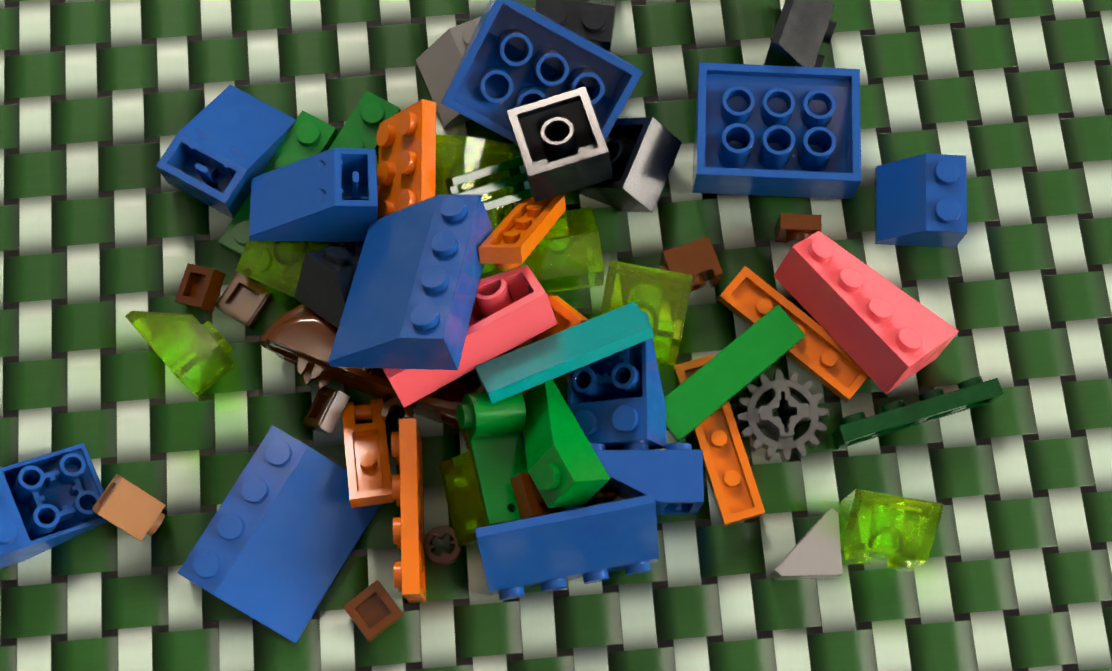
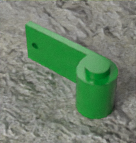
(495, 450)

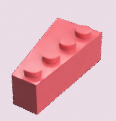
(863, 311)
(504, 315)

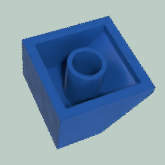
(921, 201)

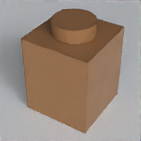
(130, 508)

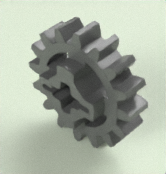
(799, 415)

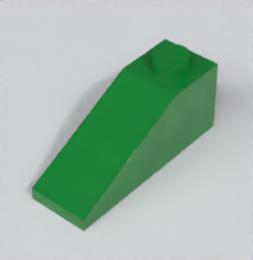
(558, 450)

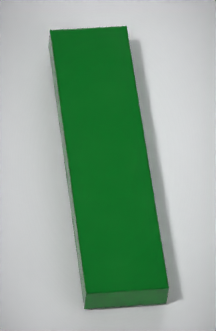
(730, 372)

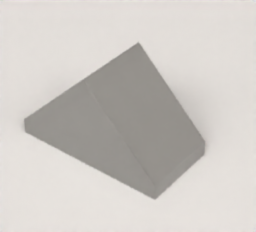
(815, 554)

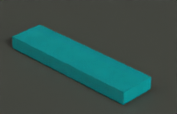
(564, 352)

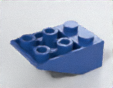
(225, 149)
(316, 198)
(620, 398)
(669, 474)
(46, 503)

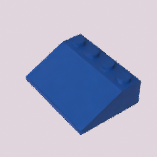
(528, 58)
(777, 131)
(414, 287)
(280, 536)
(569, 546)

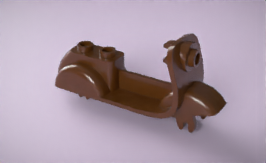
(307, 342)

